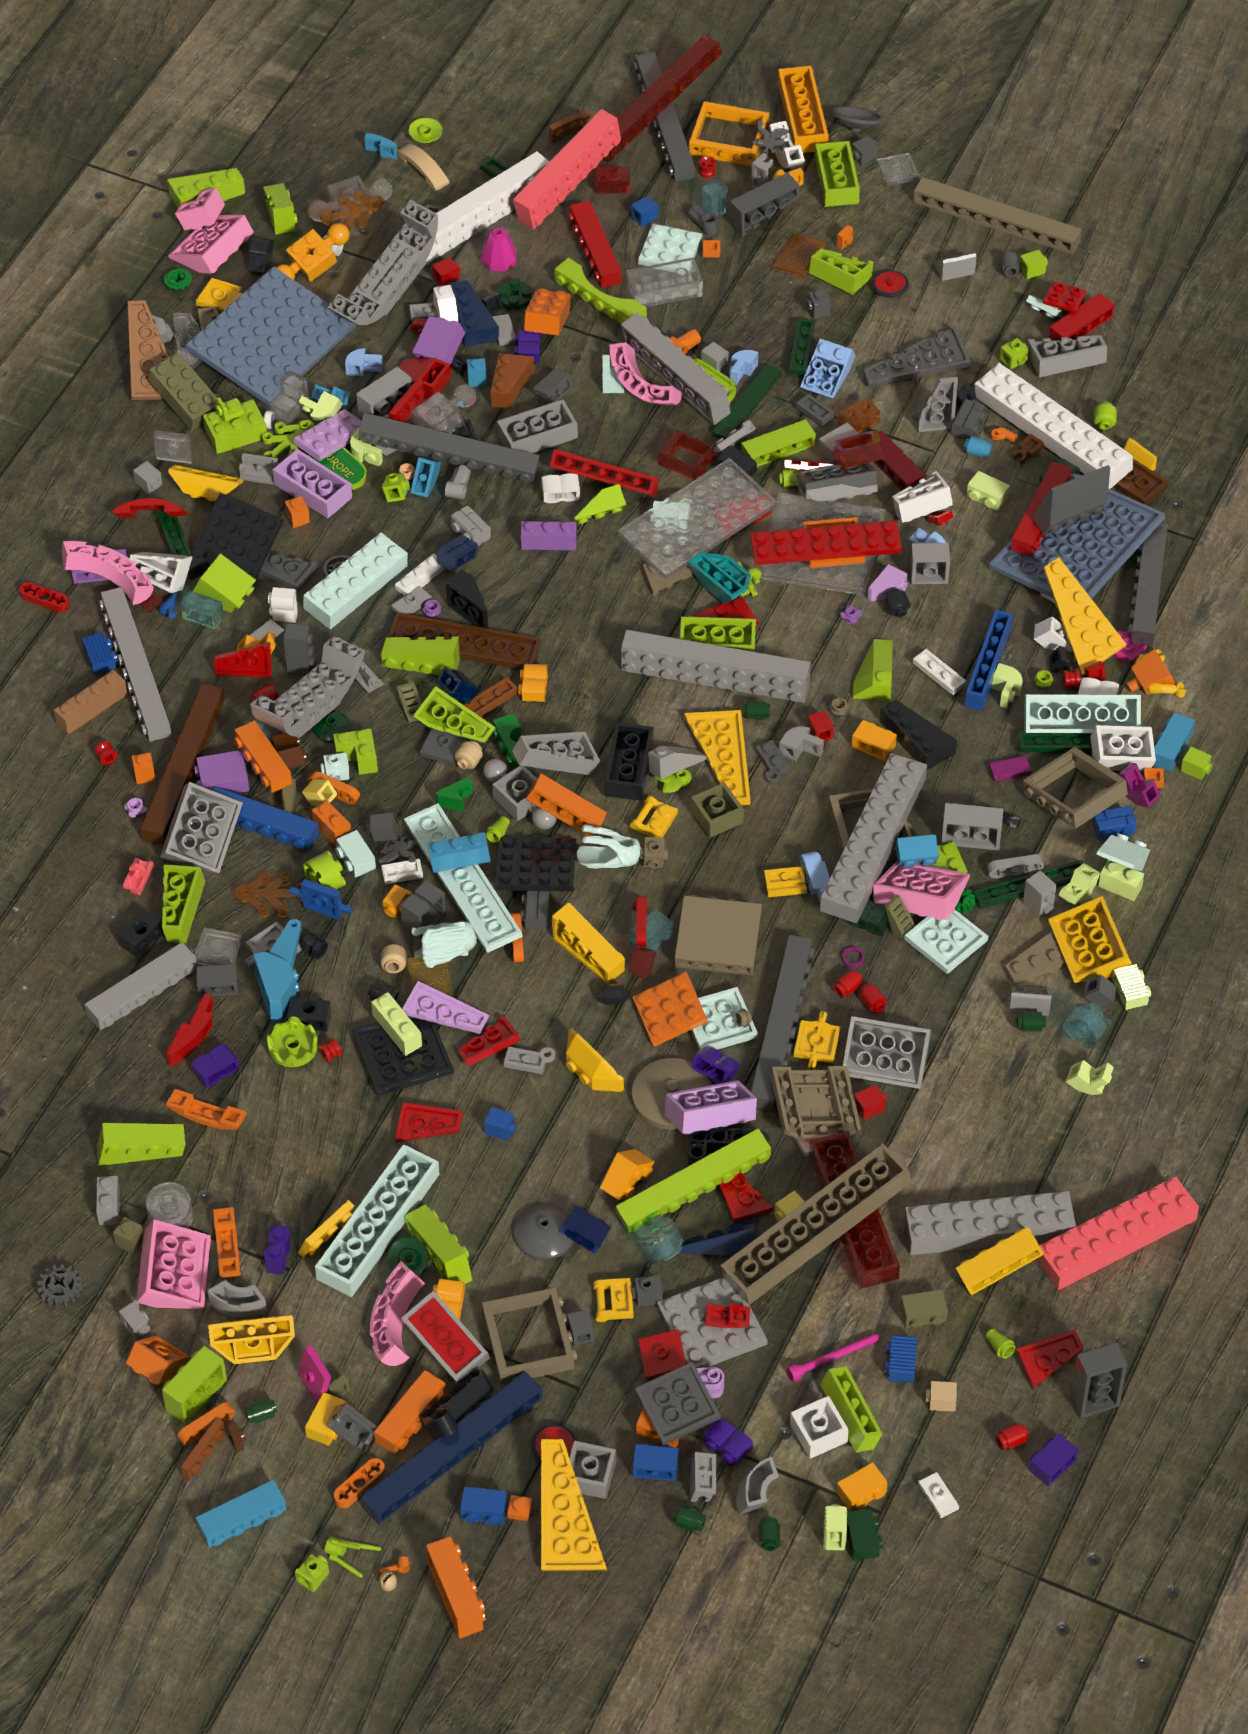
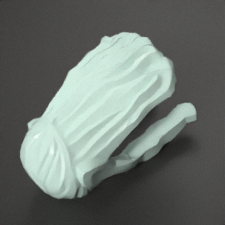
(620, 852)
(445, 942)

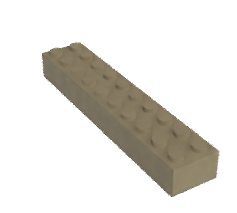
(816, 1224)

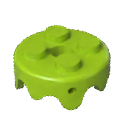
(292, 1032)

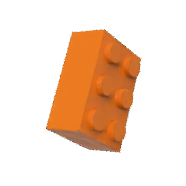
(547, 312)

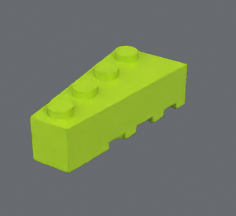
(187, 188)
(181, 898)

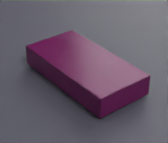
(1010, 768)

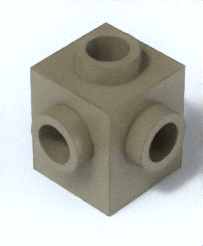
(654, 852)

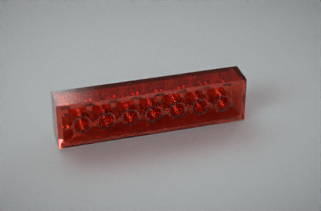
(868, 1241)

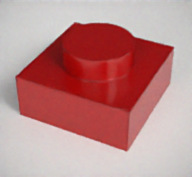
(940, 517)
(1096, 671)

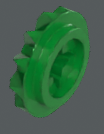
(174, 274)
(968, 902)

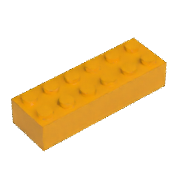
(802, 107)

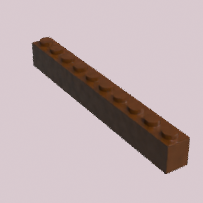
(183, 758)

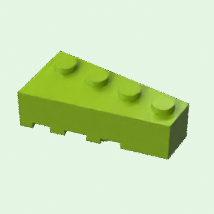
(421, 654)
(139, 1142)
(441, 1245)

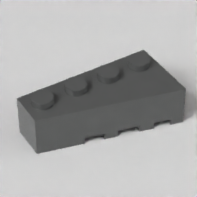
(762, 202)

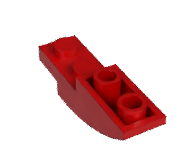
(191, 1034)

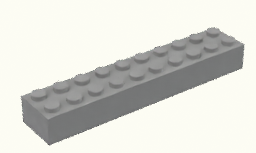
(715, 666)
(873, 838)

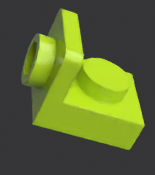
(229, 409)

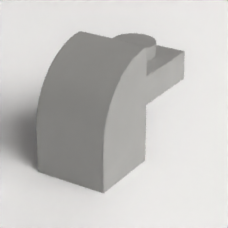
(799, 740)

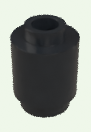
(379, 989)
(613, 994)

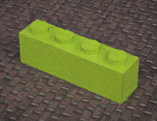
(780, 443)
(854, 1411)

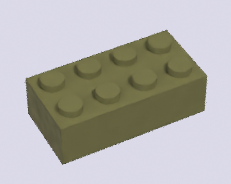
(183, 390)

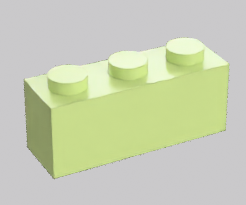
(396, 1023)

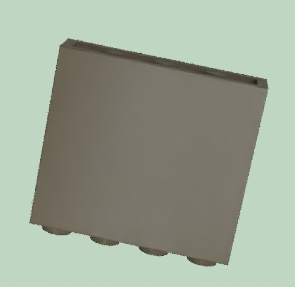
(718, 935)

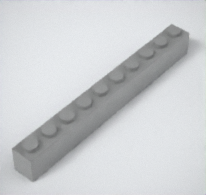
(135, 664)

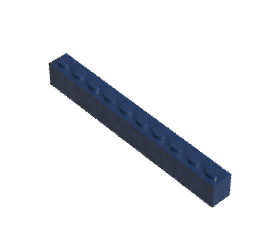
(447, 1452)

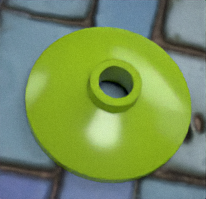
(425, 130)

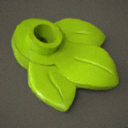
(675, 781)

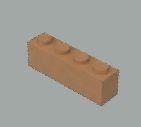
(90, 702)

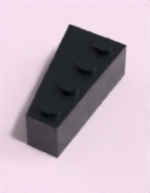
(917, 735)

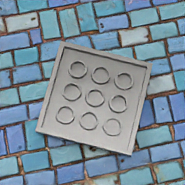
(709, 1344)

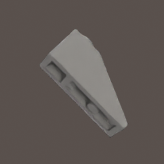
(669, 760)

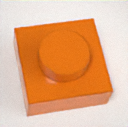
(845, 237)
(711, 248)
(1156, 775)
(519, 1508)

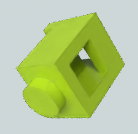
(312, 1578)

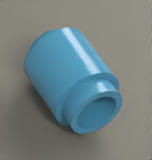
(978, 447)

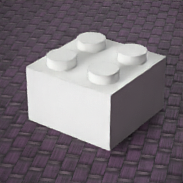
(819, 1427)

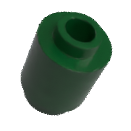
(756, 710)
(1031, 1021)
(260, 1410)
(689, 1519)
(769, 1533)

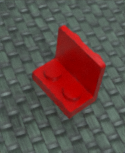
(1065, 297)

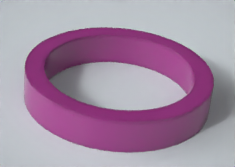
(853, 965)

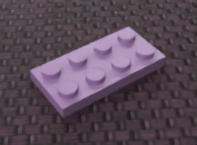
(328, 435)

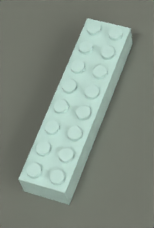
(377, 1220)

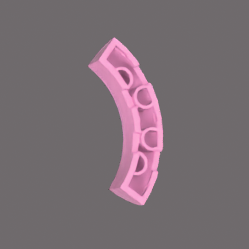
(625, 365)
(109, 564)
(387, 1315)

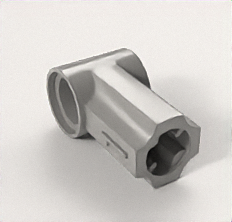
(457, 486)

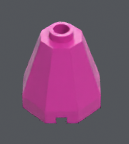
(499, 251)

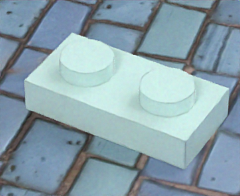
(1037, 304)

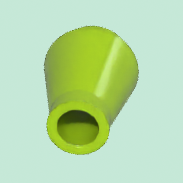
(497, 830)
(1002, 1345)

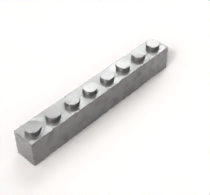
(1148, 587)

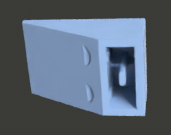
(828, 368)

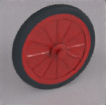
(890, 283)
(553, 1431)

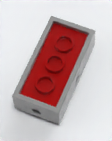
(445, 1337)

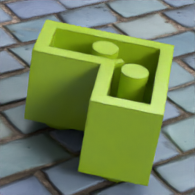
(358, 747)

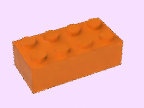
(455, 1587)

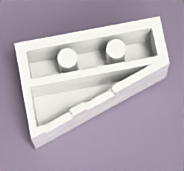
(922, 499)
(163, 570)

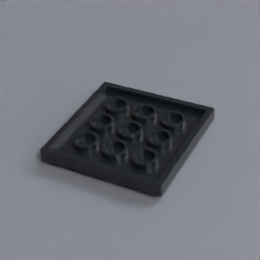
(239, 534)
(535, 864)
(389, 1066)

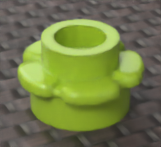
(1043, 679)

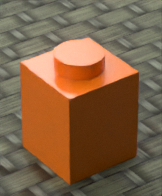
(297, 512)
(143, 768)

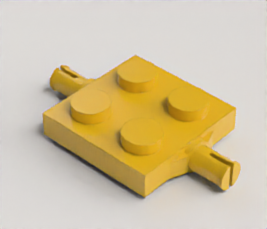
(817, 1041)

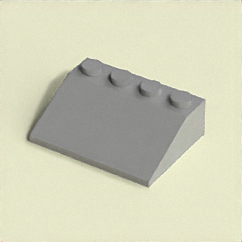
(201, 828)
(886, 1052)

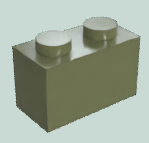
(924, 1308)

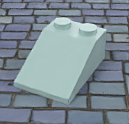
(1124, 852)

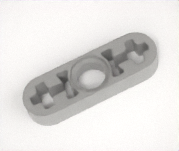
(1006, 868)

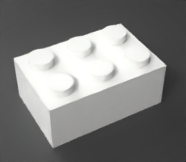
(1122, 745)

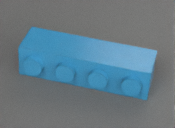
(241, 1514)

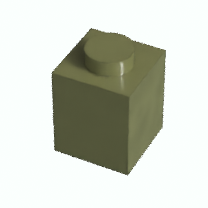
(128, 1235)

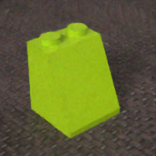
(225, 583)

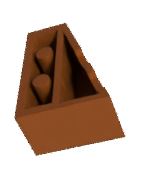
(509, 378)

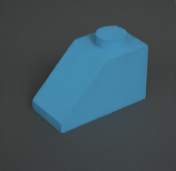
(476, 372)
(425, 476)

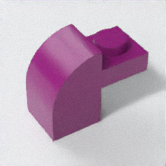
(1140, 790)

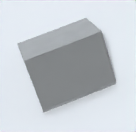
(956, 266)
(1030, 999)

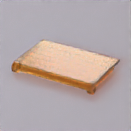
(797, 255)

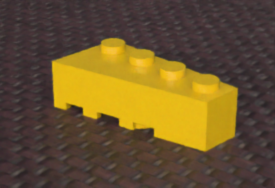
(586, 943)

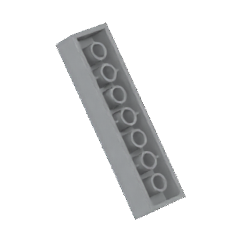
(676, 368)
(986, 1222)

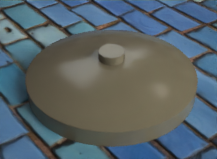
(659, 1079)

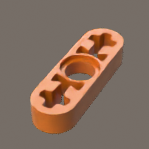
(344, 791)
(518, 953)
(196, 1429)
(361, 1473)

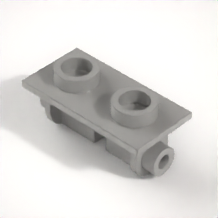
(367, 678)

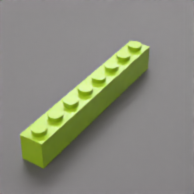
(694, 1180)

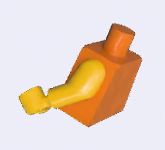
(1154, 676)

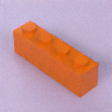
(262, 756)
(565, 804)
(406, 1415)

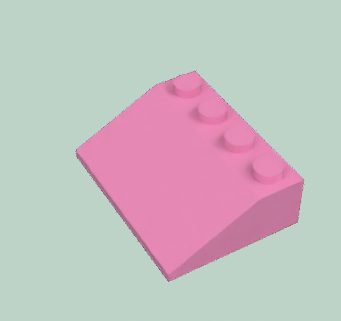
(212, 245)
(922, 888)
(173, 1267)

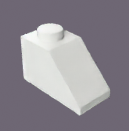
(445, 303)
(1051, 634)

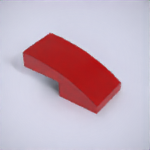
(727, 1317)

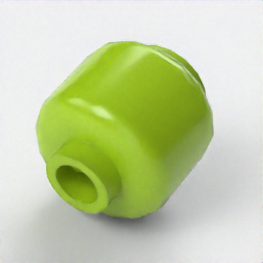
(1105, 416)

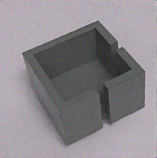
(423, 907)

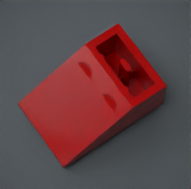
(431, 371)

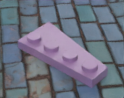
(443, 1009)

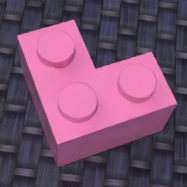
(202, 211)

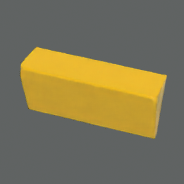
(1141, 454)

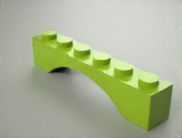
(571, 276)

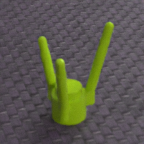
(337, 1547)

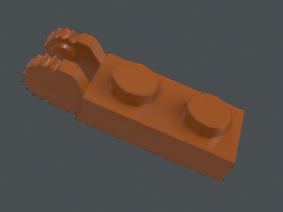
(568, 125)

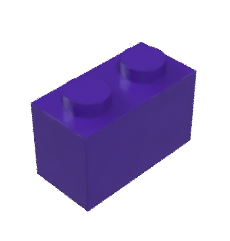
(1053, 1459)

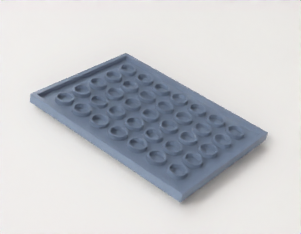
(268, 333)
(1088, 548)

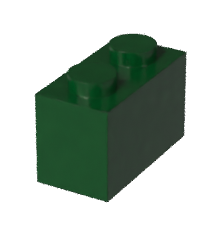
(863, 1534)

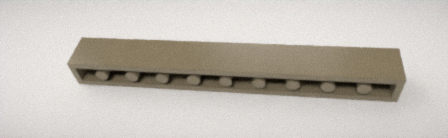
(997, 215)

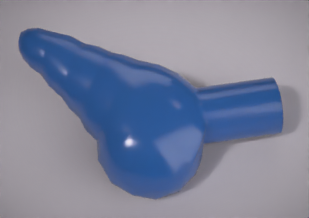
(168, 606)

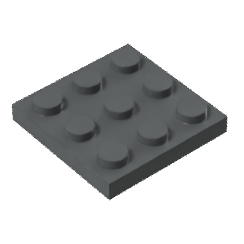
(677, 1403)

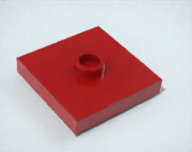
(662, 1353)

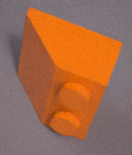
(156, 1359)

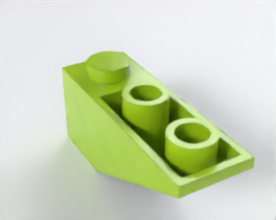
(607, 500)

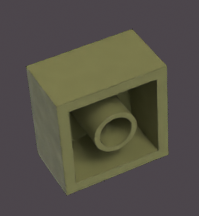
(717, 810)

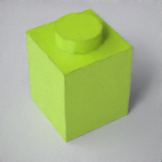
(1033, 264)
(1196, 763)

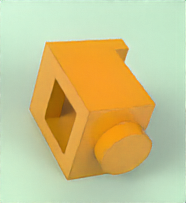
(393, 901)

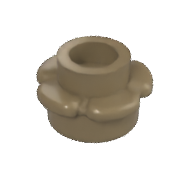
(839, 706)
(742, 1018)

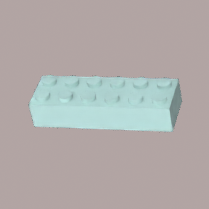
(355, 580)
(1079, 712)

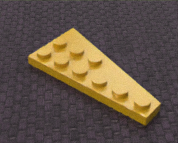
(1084, 624)
(723, 743)
(566, 1529)

